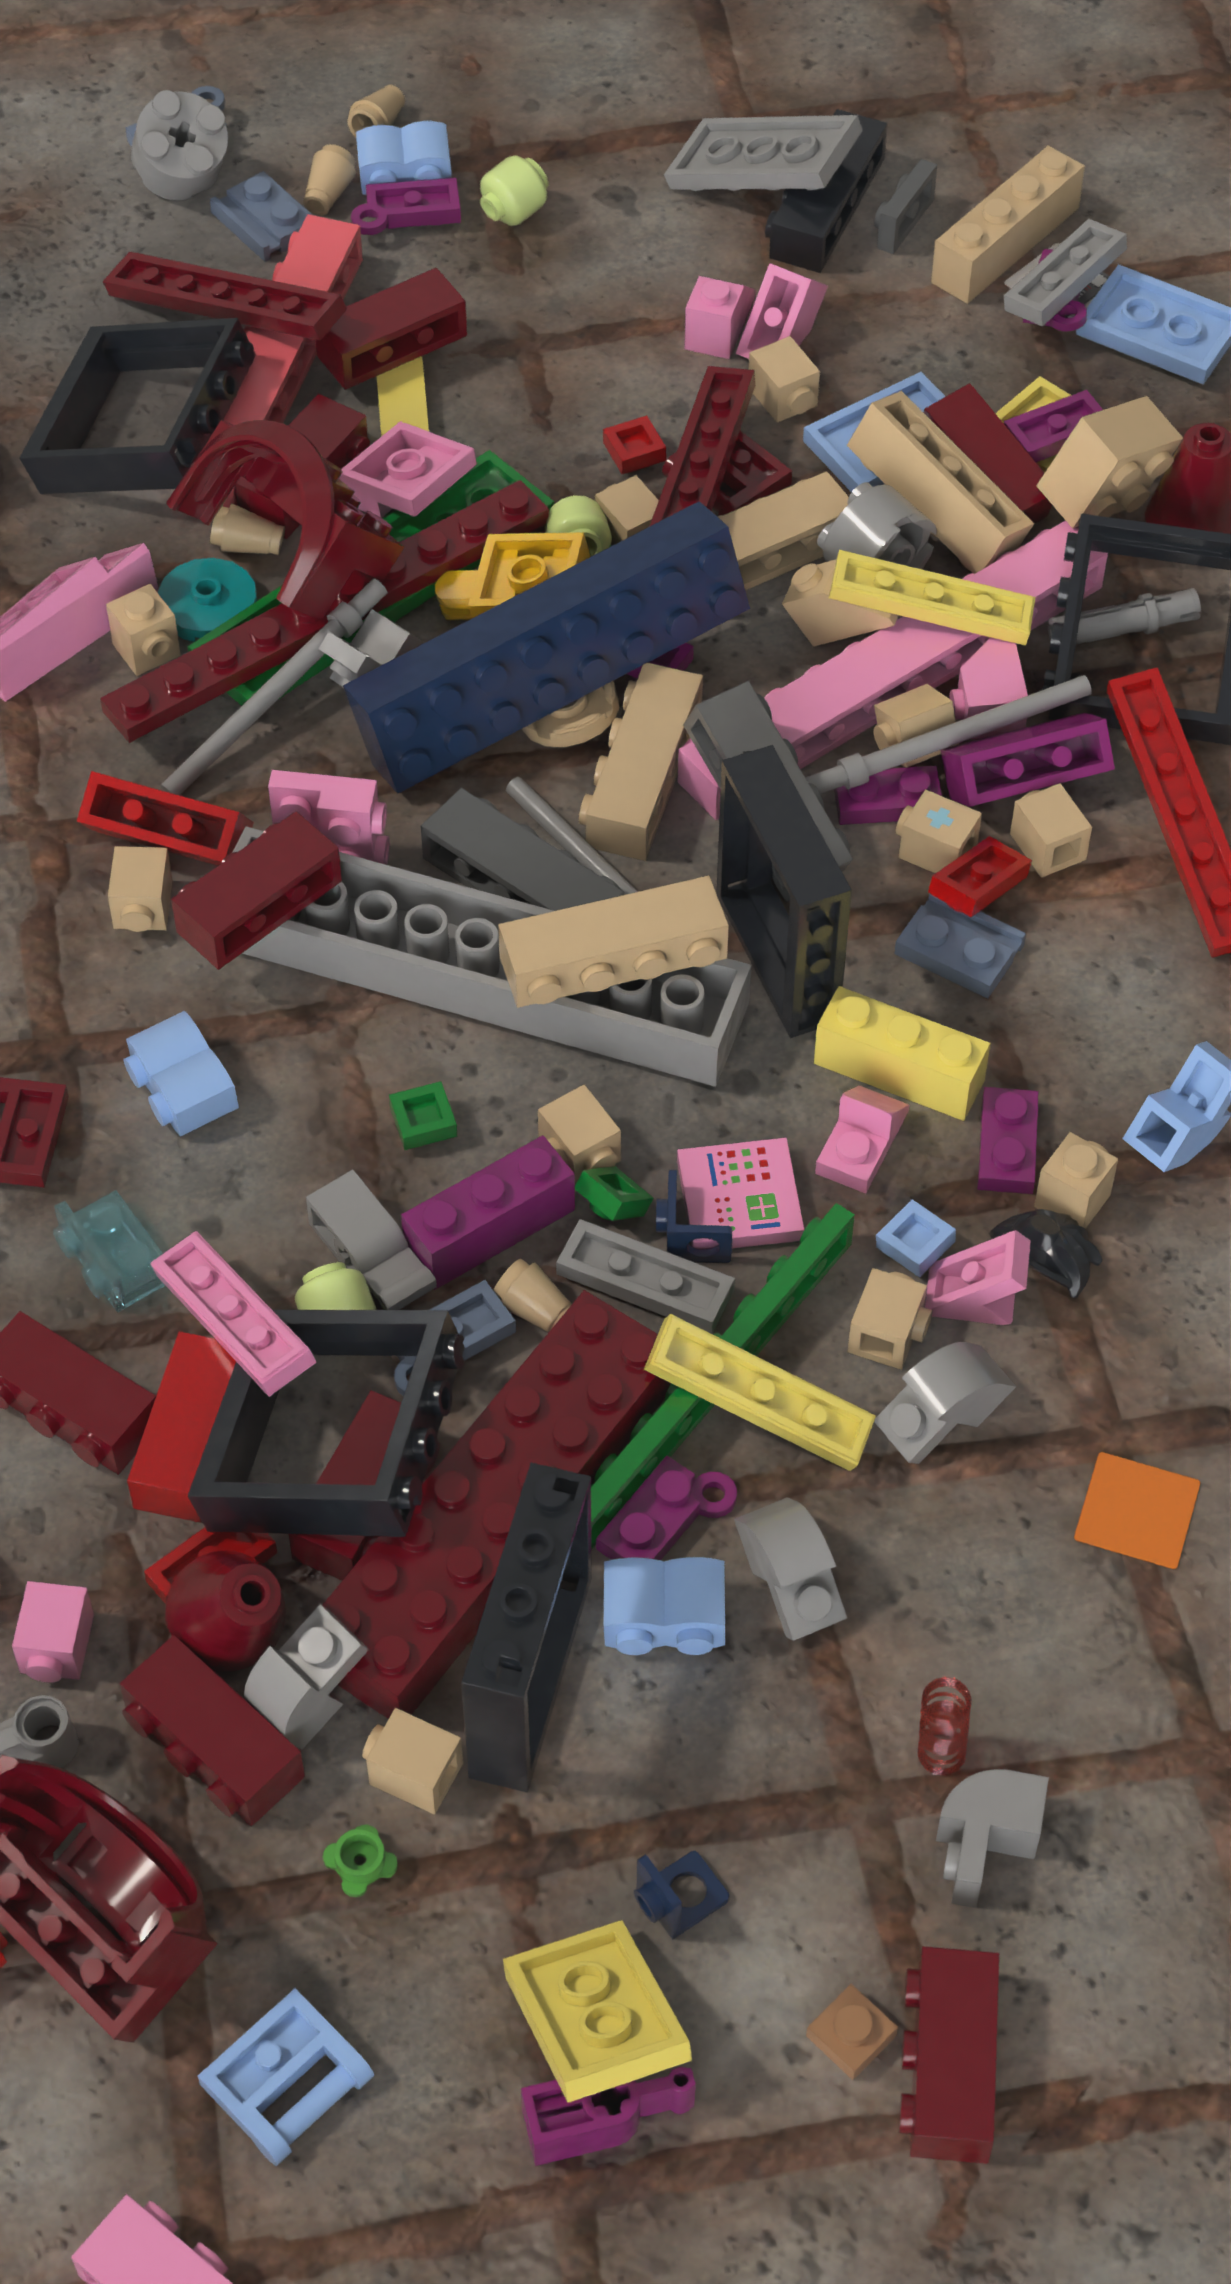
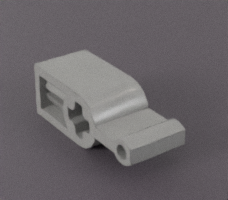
(368, 1240)

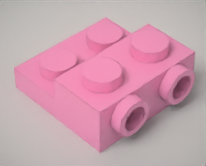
(406, 470)
(337, 806)

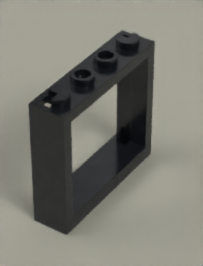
(54, 447)
(1148, 542)
(767, 823)
(383, 1509)
(527, 1628)

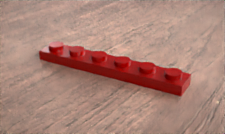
(1178, 800)

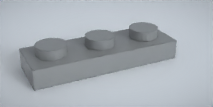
(1065, 272)
(645, 1275)

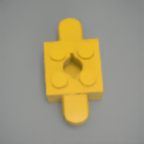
(506, 569)

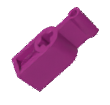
(584, 2126)

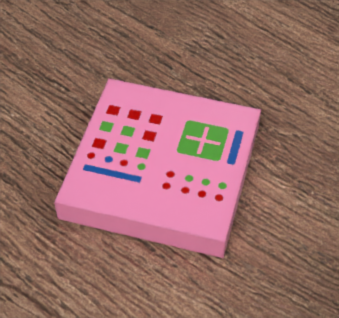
(742, 1188)

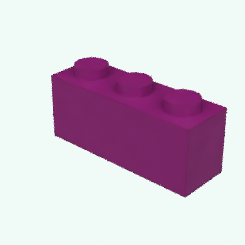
(1027, 759)
(490, 1210)

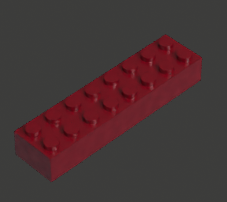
(426, 1592)

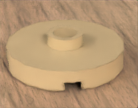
(578, 720)

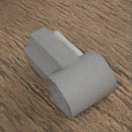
(31, 1716)

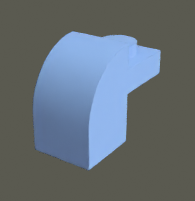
(1187, 1115)

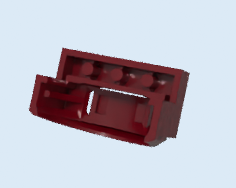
(308, 488)
(121, 1872)

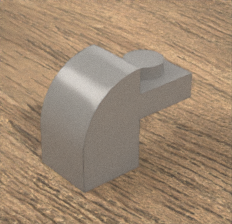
(373, 645)
(941, 1391)
(796, 1562)
(296, 1682)
(989, 1813)

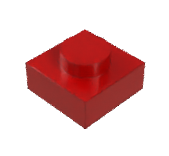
(634, 444)

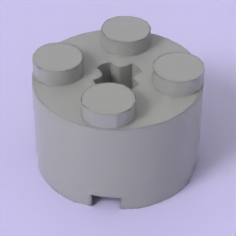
(182, 121)
(879, 526)

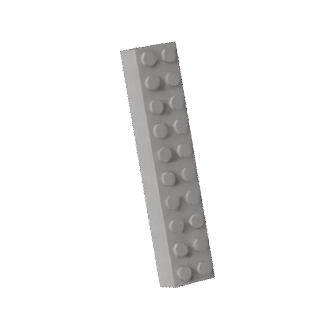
(442, 950)

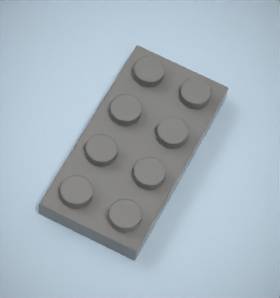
(764, 153)

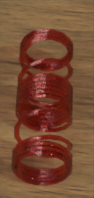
(948, 1726)

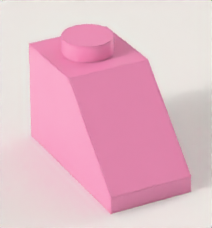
(782, 309)
(716, 316)
(988, 681)

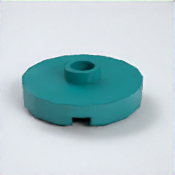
(206, 594)

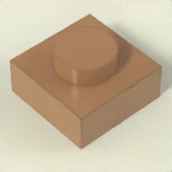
(852, 2031)

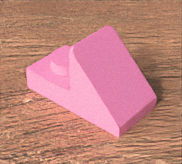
(860, 1137)
(980, 1281)

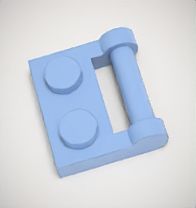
(271, 2061)

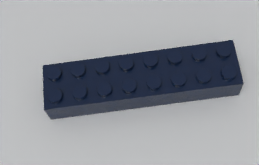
(548, 646)

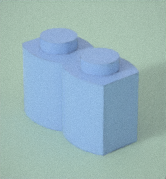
(403, 153)
(181, 1074)
(664, 1604)

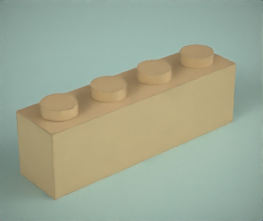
(1007, 224)
(940, 481)
(783, 528)
(642, 762)
(613, 941)

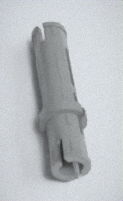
(1143, 614)

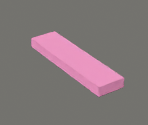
(233, 1313)

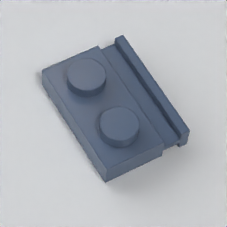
(260, 214)
(960, 947)

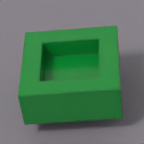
(423, 1115)
(613, 1194)

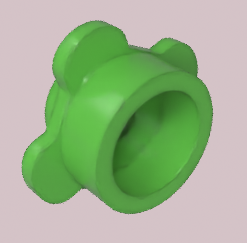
(359, 1842)

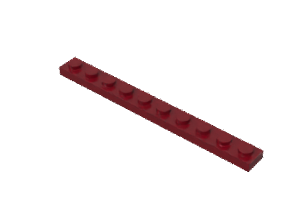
(284, 631)

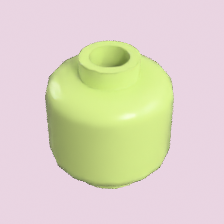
(513, 190)
(580, 515)
(334, 1289)

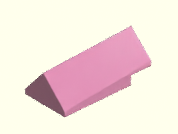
(66, 614)

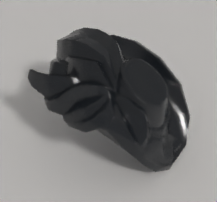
(1057, 1247)

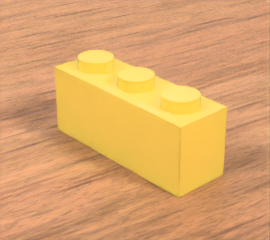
(901, 1053)

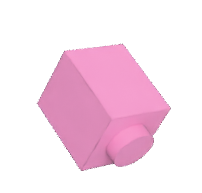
(53, 1631)

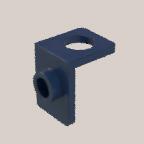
(680, 1235)
(661, 1902)

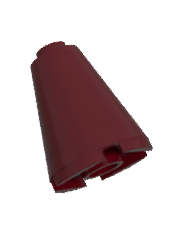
(1197, 484)
(226, 1609)

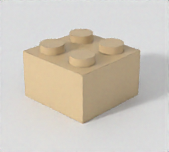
(1110, 461)

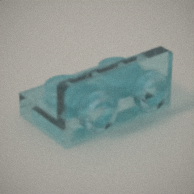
(111, 1249)

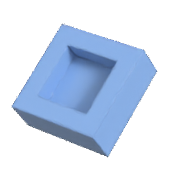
(915, 1238)

